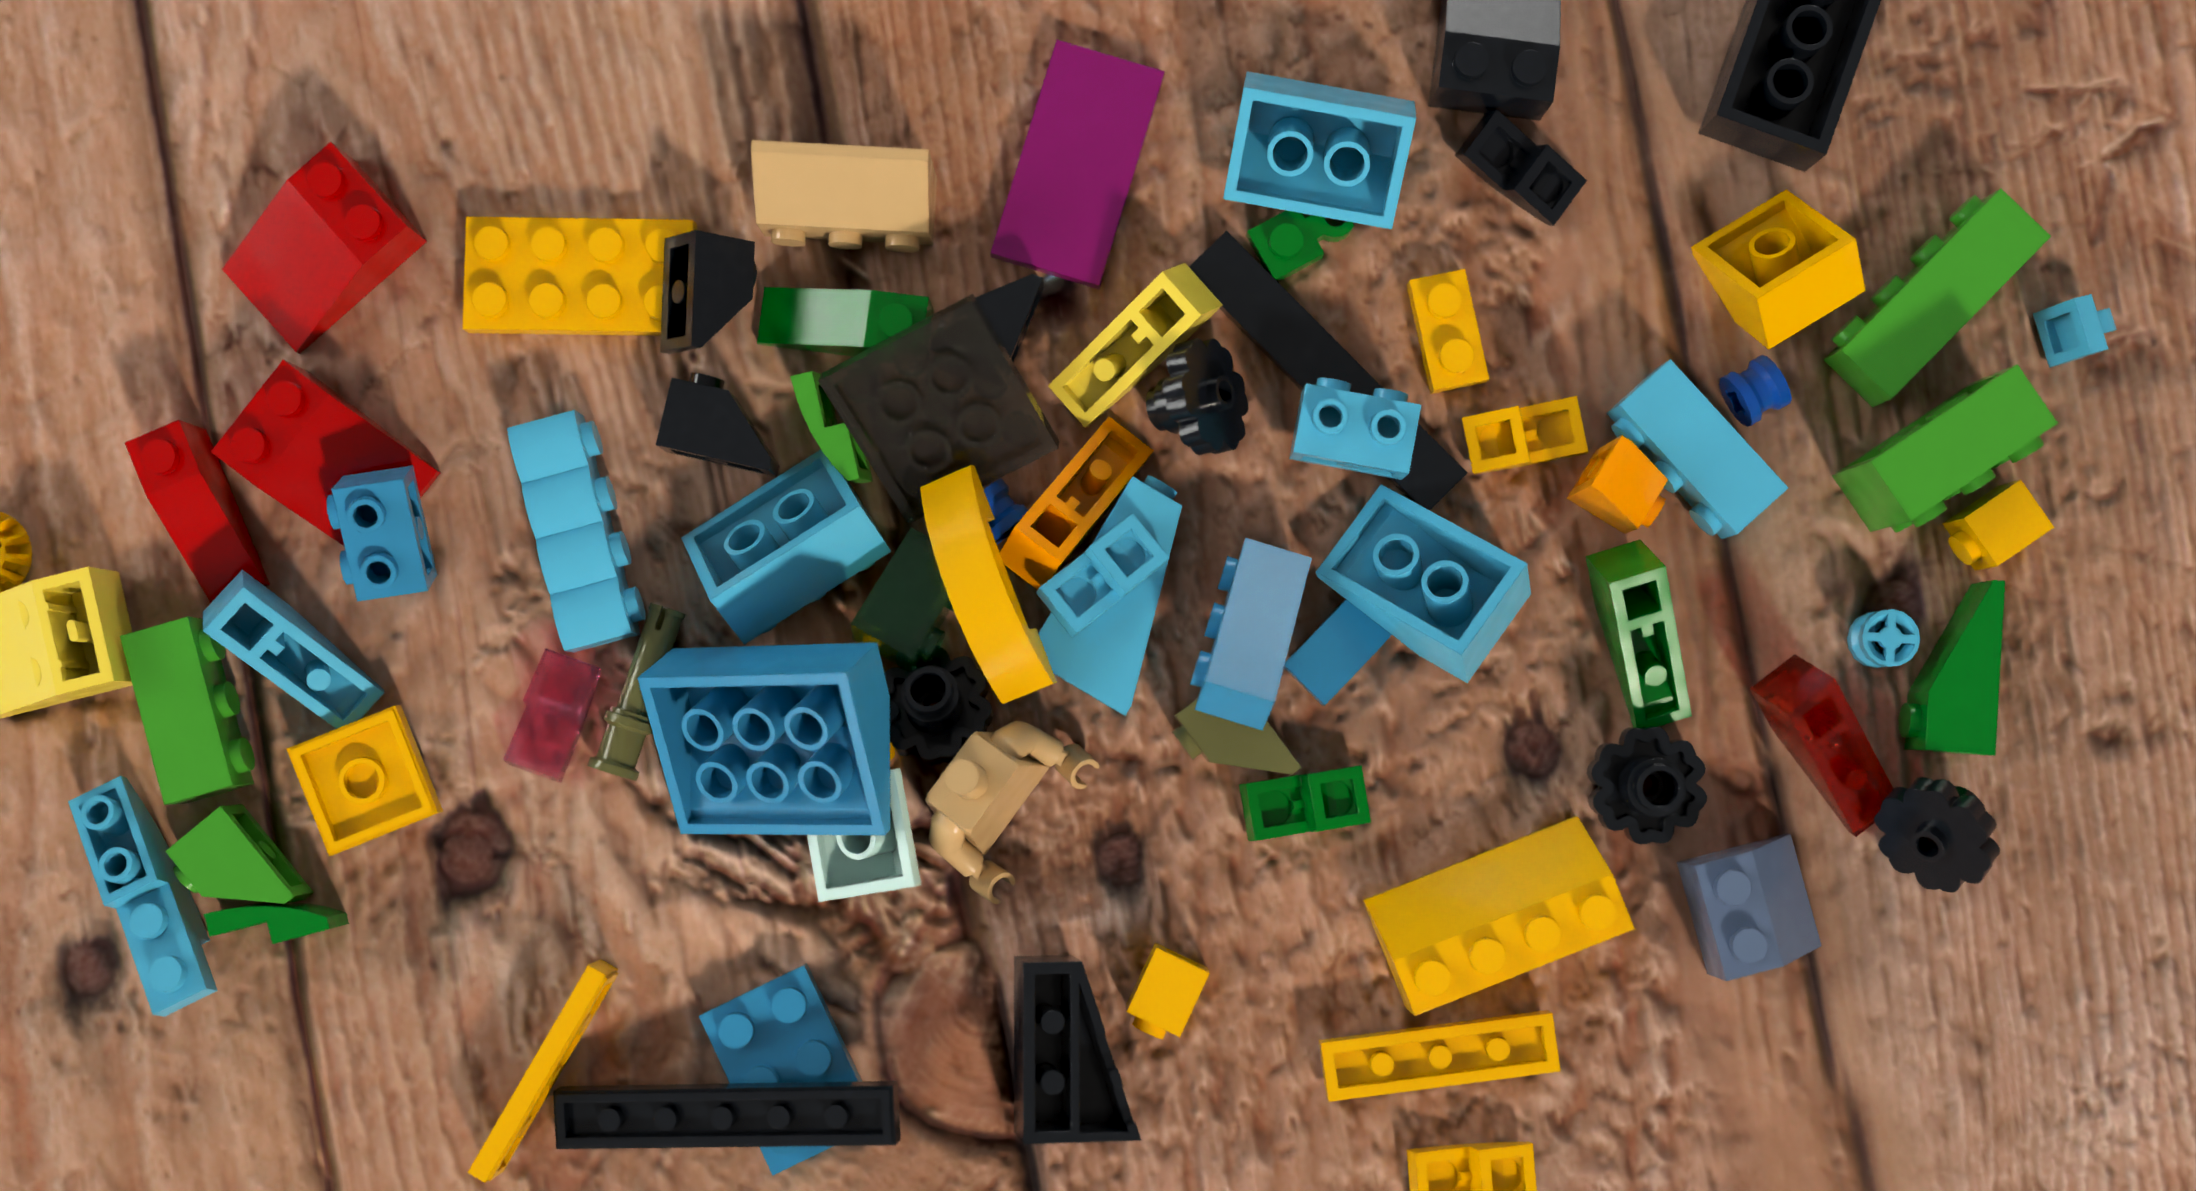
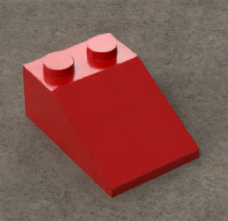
(321, 247)
(303, 438)

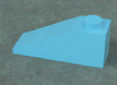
(289, 651)

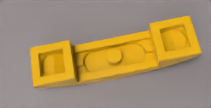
(980, 586)

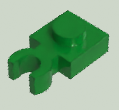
(1292, 242)

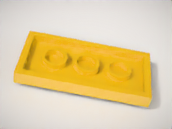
(565, 275)

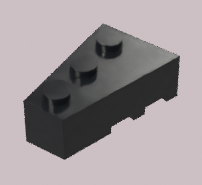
(1062, 1058)

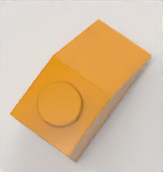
(1620, 486)

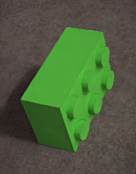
(1947, 452)

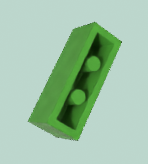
(188, 711)

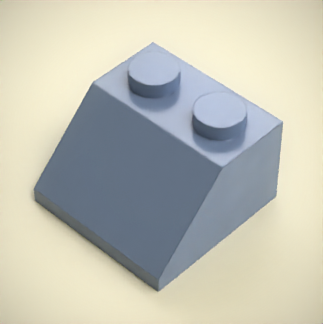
(1749, 907)

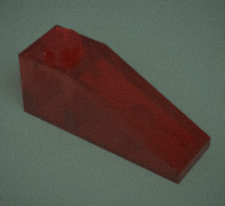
(1824, 739)

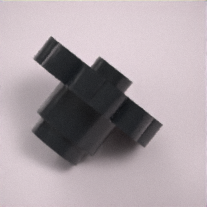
(1200, 398)
(942, 728)
(1620, 779)
(1937, 834)

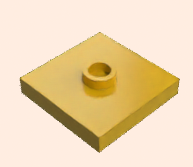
(364, 780)

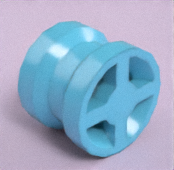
(1897, 637)

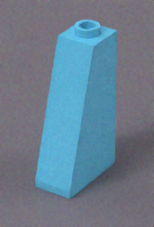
(1110, 651)

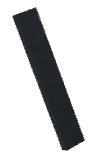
(1309, 352)
(727, 1115)

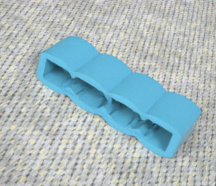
(575, 532)

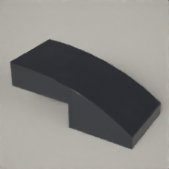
(1519, 169)

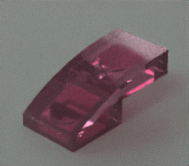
(553, 715)

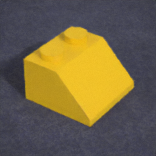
(1781, 268)

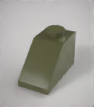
(1232, 742)

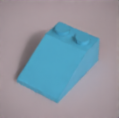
(1427, 581)

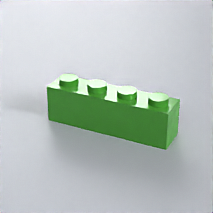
(1936, 297)

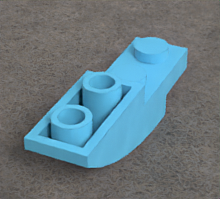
(150, 901)

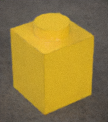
(1997, 526)
(1166, 992)

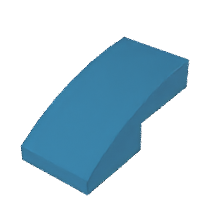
(1336, 651)

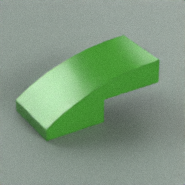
(831, 437)

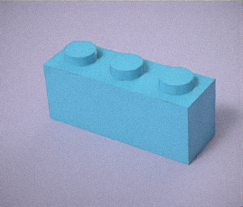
(1696, 451)

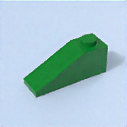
(836, 319)
(1640, 632)
(1957, 690)

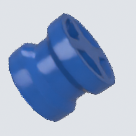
(1755, 390)
(1004, 509)

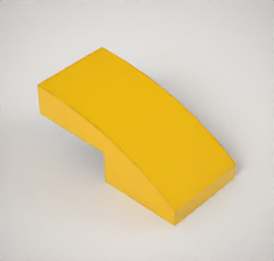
(1525, 435)
(1473, 1167)

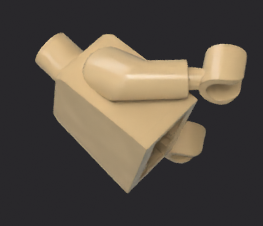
(987, 788)

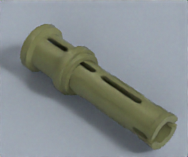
(629, 720)

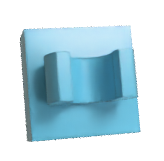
(2073, 330)

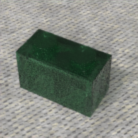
(906, 606)

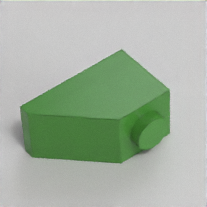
(235, 860)

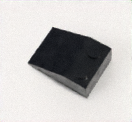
(1497, 56)

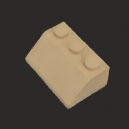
(844, 194)

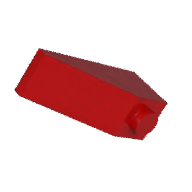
(195, 504)

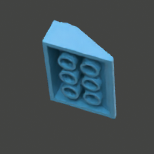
(773, 738)

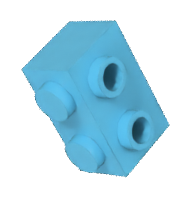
(1355, 429)

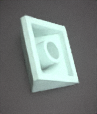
(867, 863)

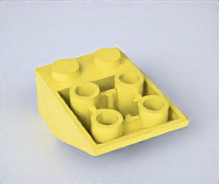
(62, 639)

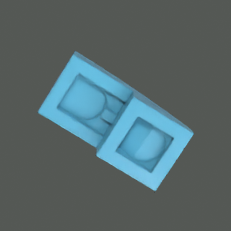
(1102, 575)

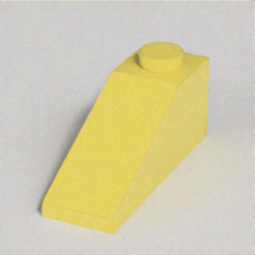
(1135, 343)

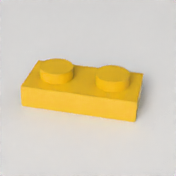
(1447, 331)

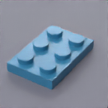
(780, 1037)

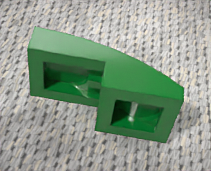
(1305, 803)
(283, 920)

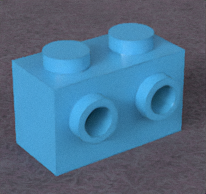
(382, 533)

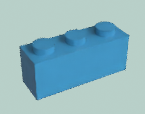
(1250, 633)

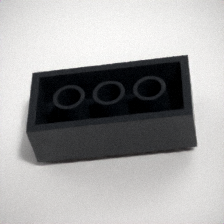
(1788, 77)

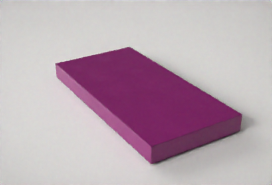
(1077, 164)

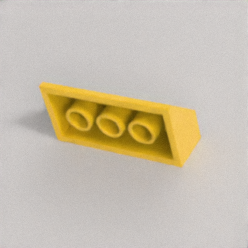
(1497, 915)

